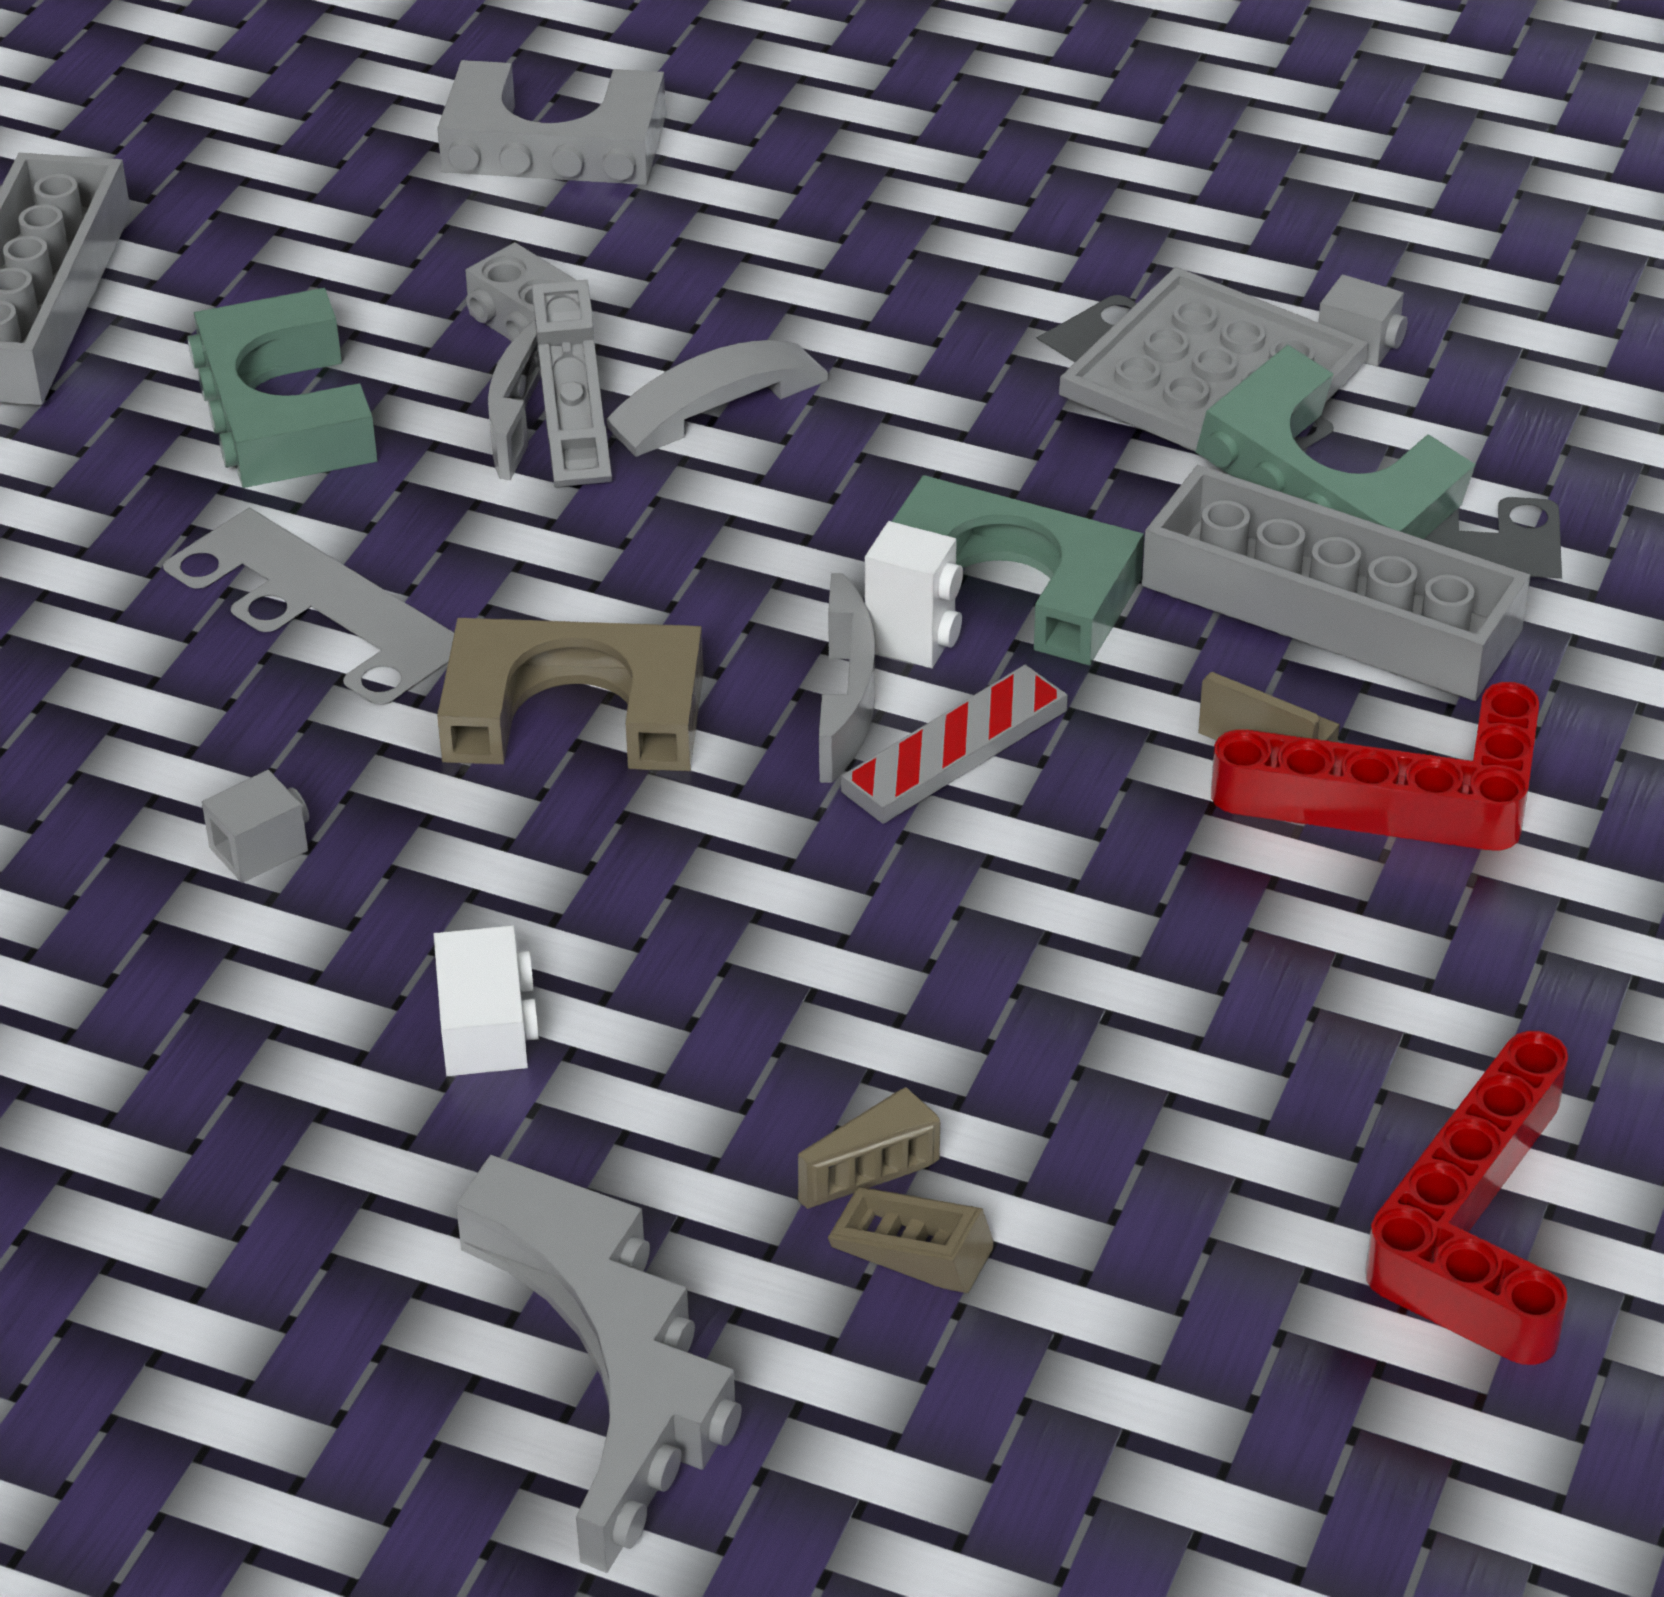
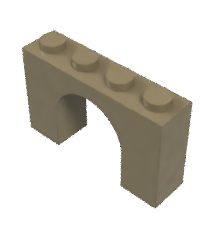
(507, 661)

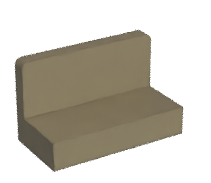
(1234, 706)

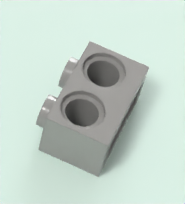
(502, 288)

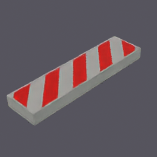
(953, 743)

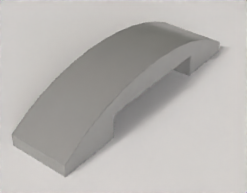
(570, 383)
(507, 398)
(658, 409)
(847, 716)

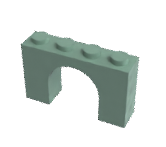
(277, 434)
(1254, 435)
(1088, 561)

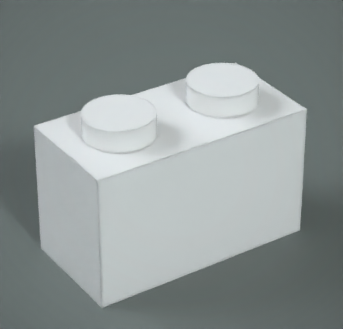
(913, 593)
(481, 1000)

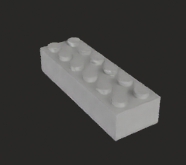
(54, 245)
(1336, 581)

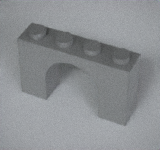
(608, 145)

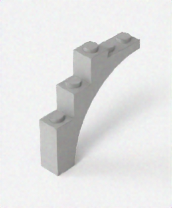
(589, 1265)

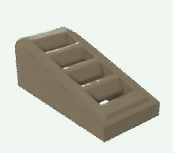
(870, 1149)
(951, 1258)

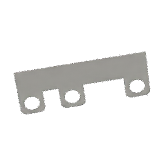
(313, 579)

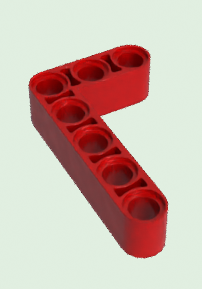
(1387, 789)
(1421, 1234)

